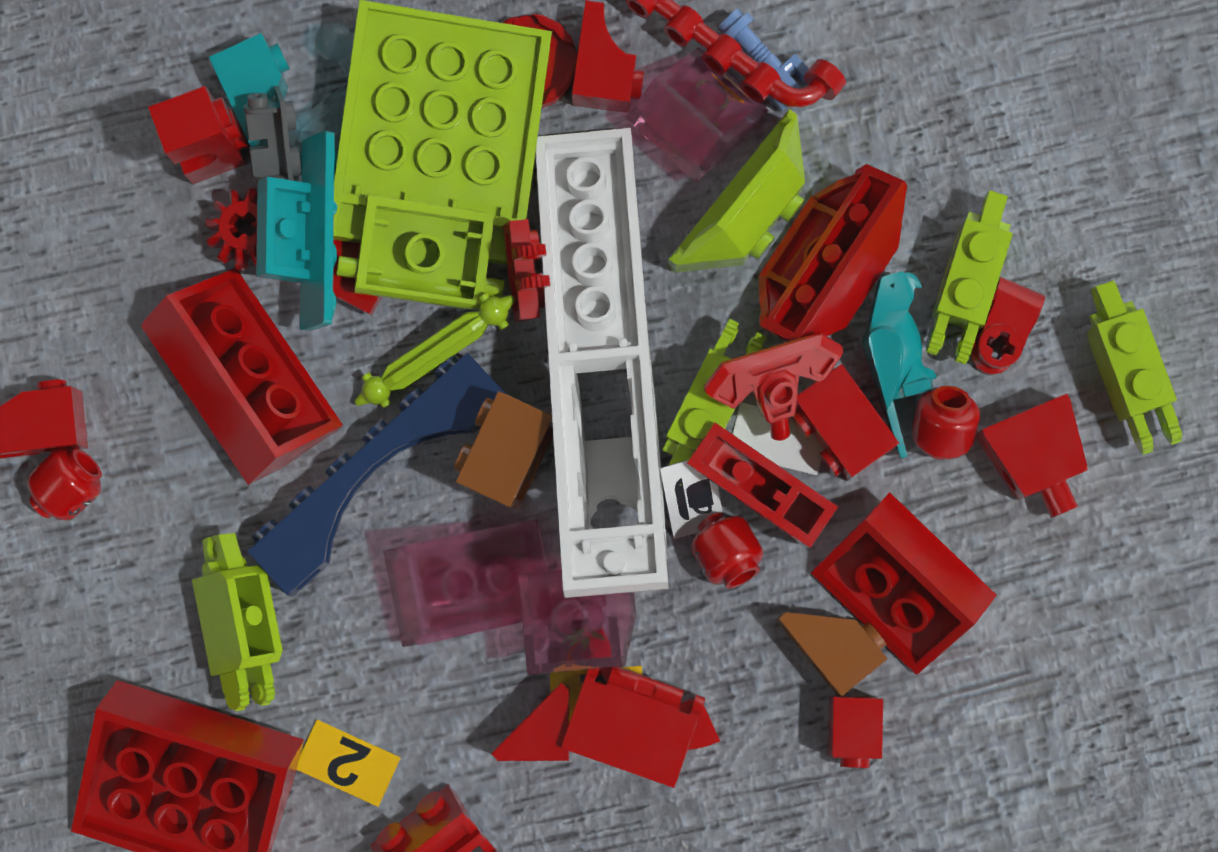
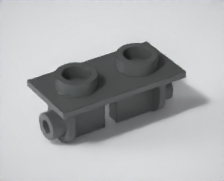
(271, 121)

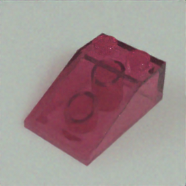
(462, 581)

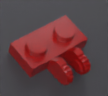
(527, 287)

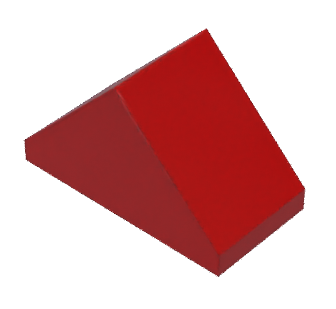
(541, 732)

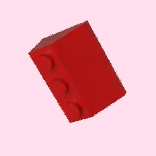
(904, 584)

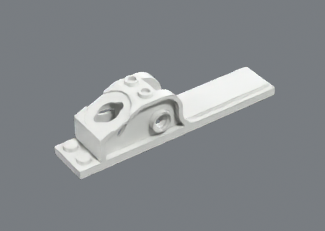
(592, 326)

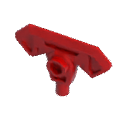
(774, 377)

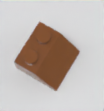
(505, 450)

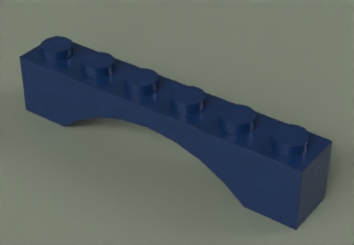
(303, 541)

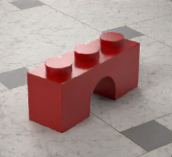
(199, 134)

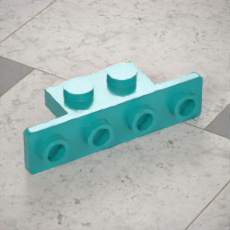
(297, 230)

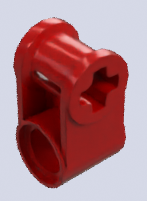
(1008, 322)

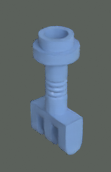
(737, 27)

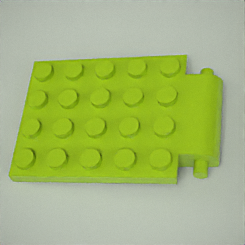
(435, 151)

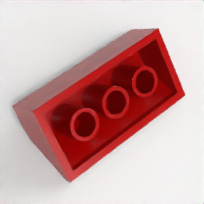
(240, 374)

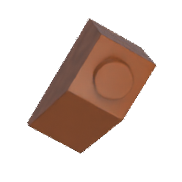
(836, 647)

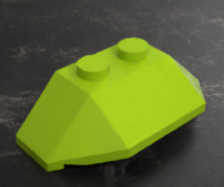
(749, 205)

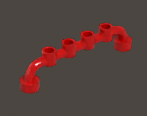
(723, 52)

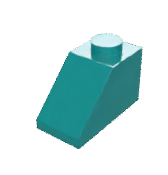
(248, 70)

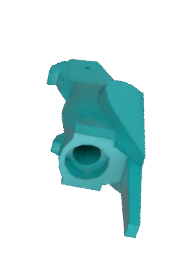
(895, 347)

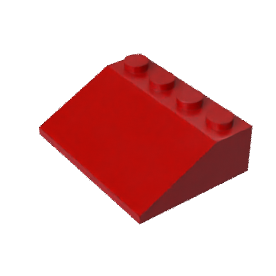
(182, 777)

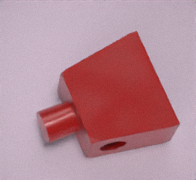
(1038, 453)

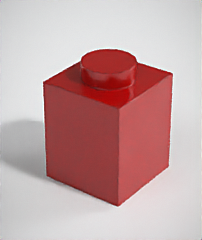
(855, 730)

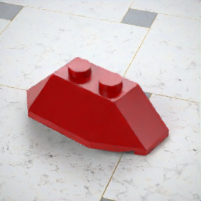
(832, 255)

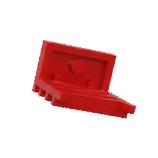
(434, 826)

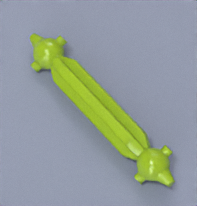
(435, 350)

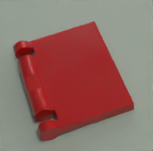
(633, 725)

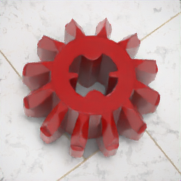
(227, 229)

